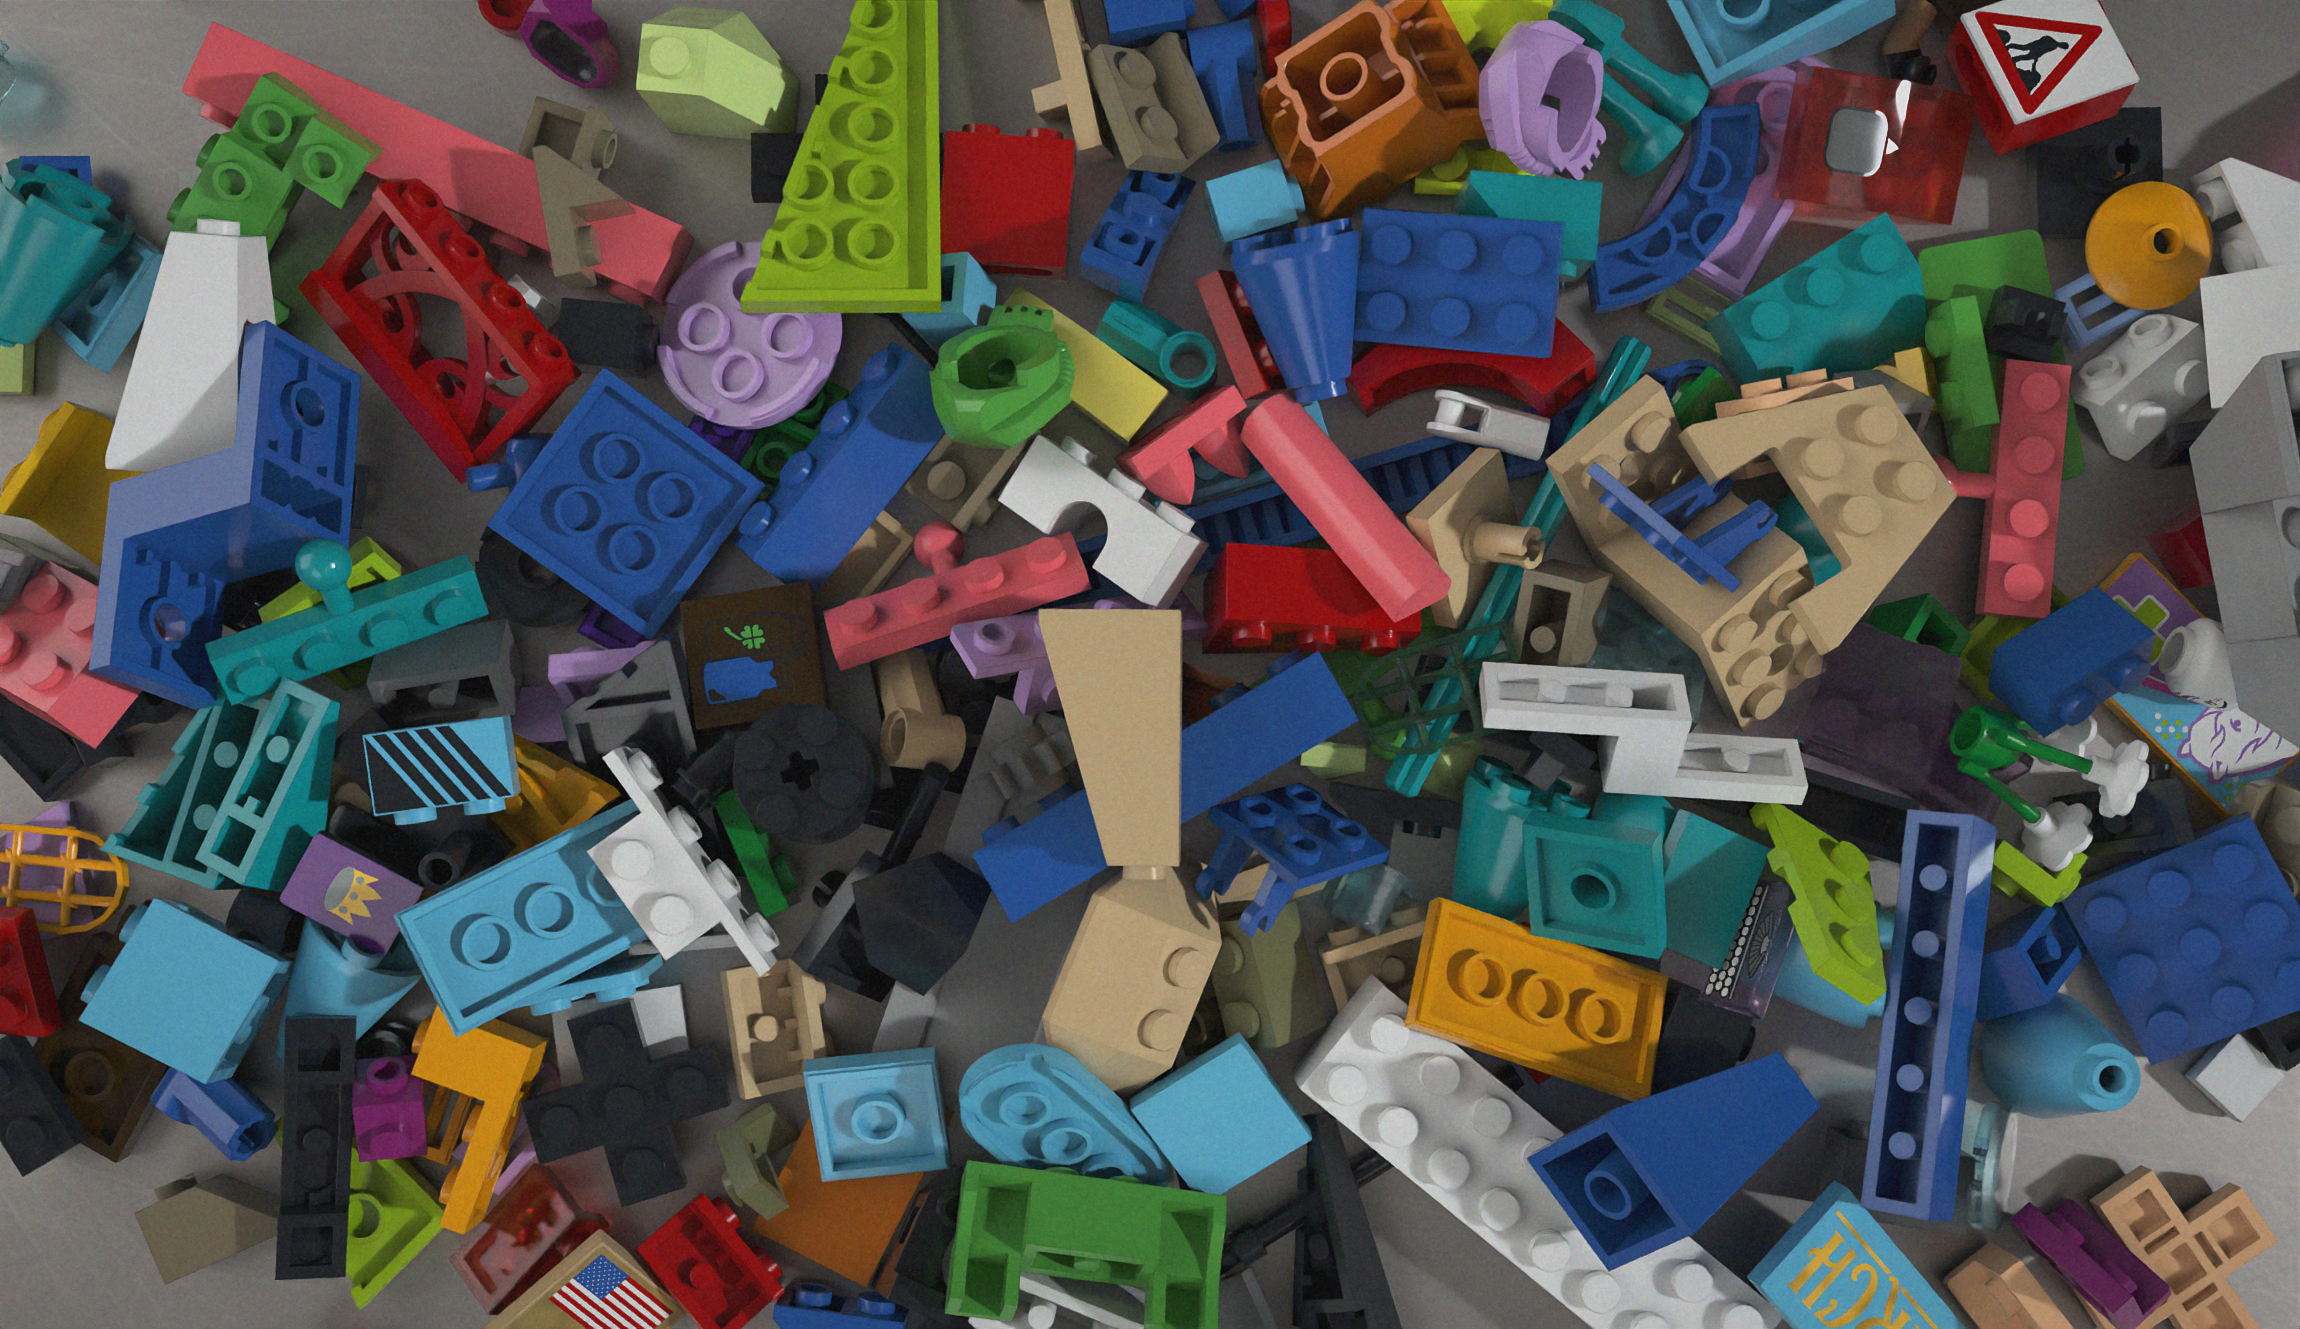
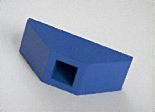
(1136, 233)

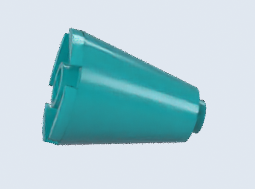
(51, 246)

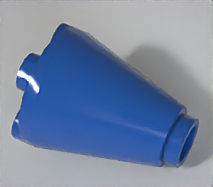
(1304, 301)

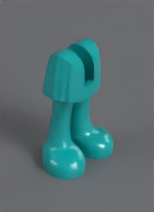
(1674, 96)

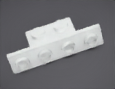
(668, 875)

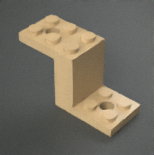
(1743, 636)

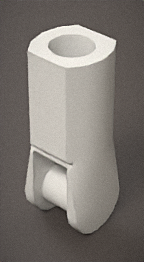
(1498, 426)

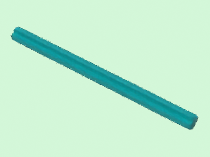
(1502, 592)

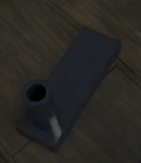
(454, 842)

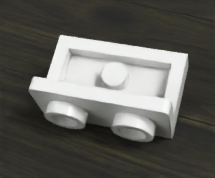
(2143, 381)

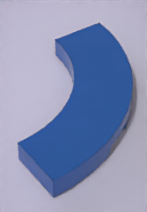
(1694, 221)

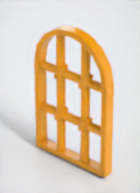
(72, 866)

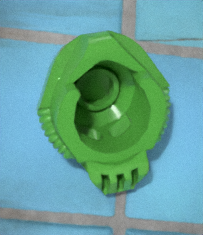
(1017, 393)

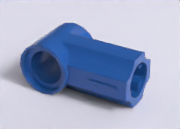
(1225, 69)
(220, 1110)

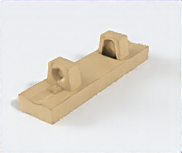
(1075, 91)

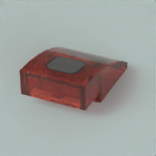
(1874, 145)

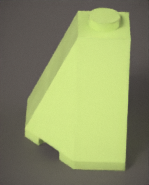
(715, 75)

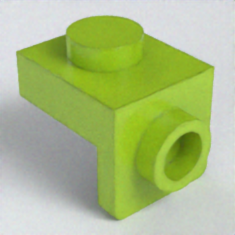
(2032, 884)

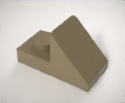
(568, 202)

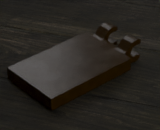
(97, 1074)

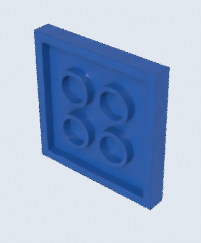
(626, 504)
(2194, 938)

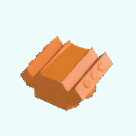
(1371, 103)

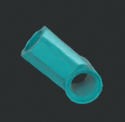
(1155, 344)

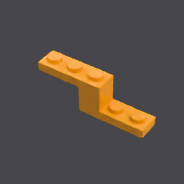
(491, 1065)

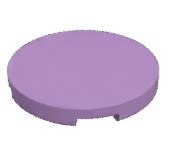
(736, 364)

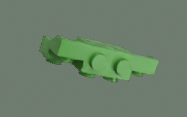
(268, 161)
(1089, 1232)

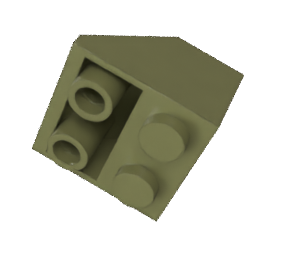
(1258, 988)

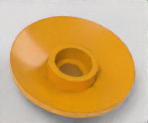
(2123, 250)

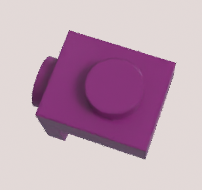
(389, 1109)

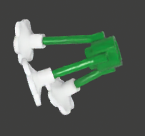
(2052, 834)

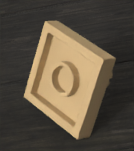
(1470, 530)

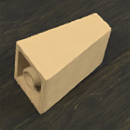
(1124, 716)

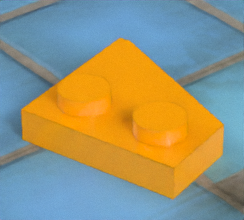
(551, 797)

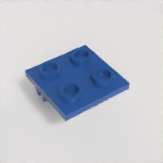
(1667, 517)
(1300, 839)

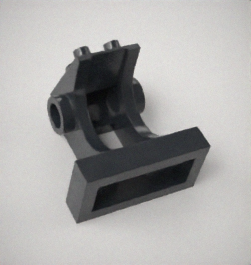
(914, 1266)

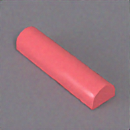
(1343, 507)

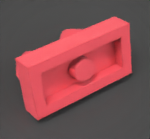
(1209, 426)

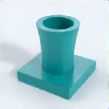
(1602, 875)

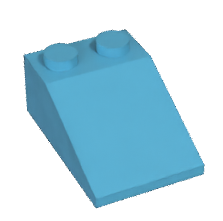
(1757, 35)

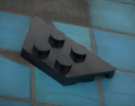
(651, 712)

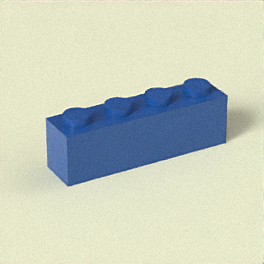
(846, 472)

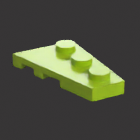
(1832, 902)
(390, 1220)

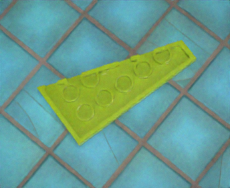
(866, 180)

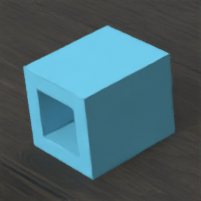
(1253, 203)
(966, 300)

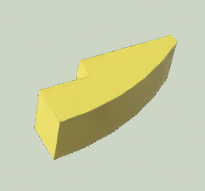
(1105, 383)

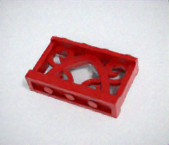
(494, 314)

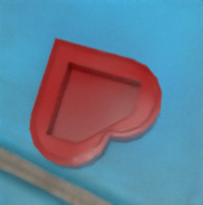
(1273, 32)

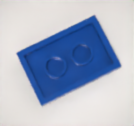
(1459, 281)

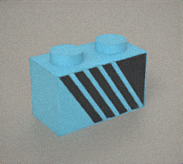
(441, 767)

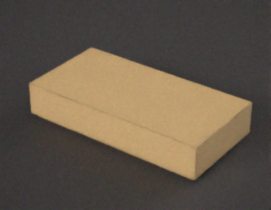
(870, 561)

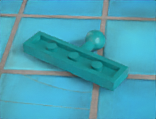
(347, 623)

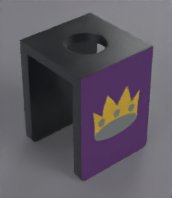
(357, 877)

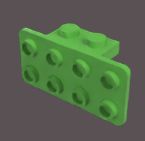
(1958, 296)

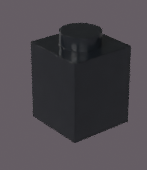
(608, 336)

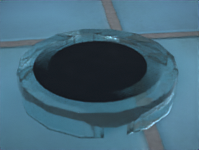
(1994, 1160)

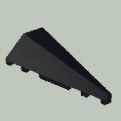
(1336, 1257)

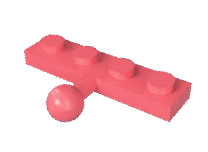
(2019, 490)
(955, 595)

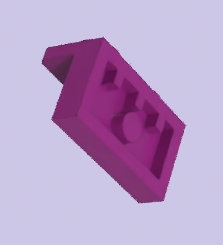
(2093, 1262)

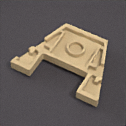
(1857, 479)

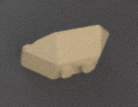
(1135, 976)

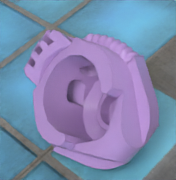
(1517, 107)

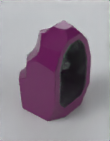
(571, 42)

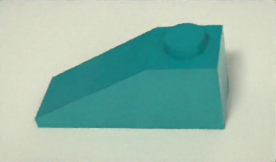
(277, 792)

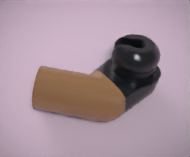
(1902, 48)

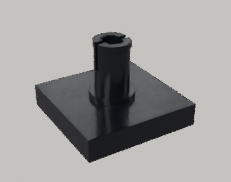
(2087, 165)
(835, 941)

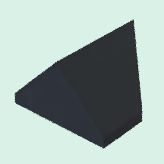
(919, 917)

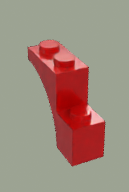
(1543, 384)

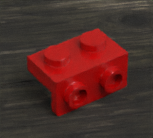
(710, 1265)

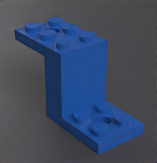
(225, 518)

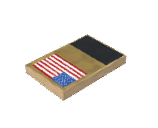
(594, 1289)

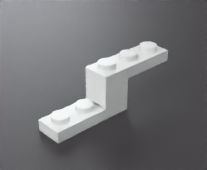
(1642, 733)

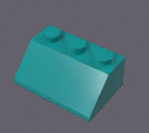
(1830, 312)

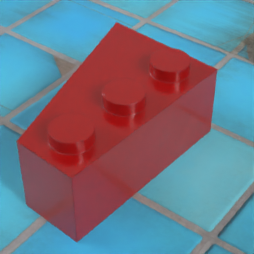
(1293, 600)

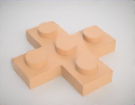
(2186, 1249)

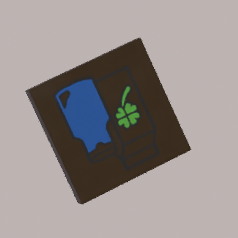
(752, 654)

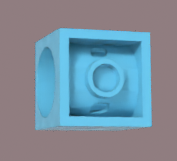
(186, 990)

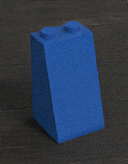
(1672, 1157)

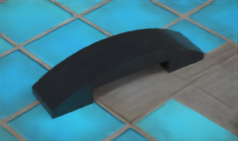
(316, 1147)

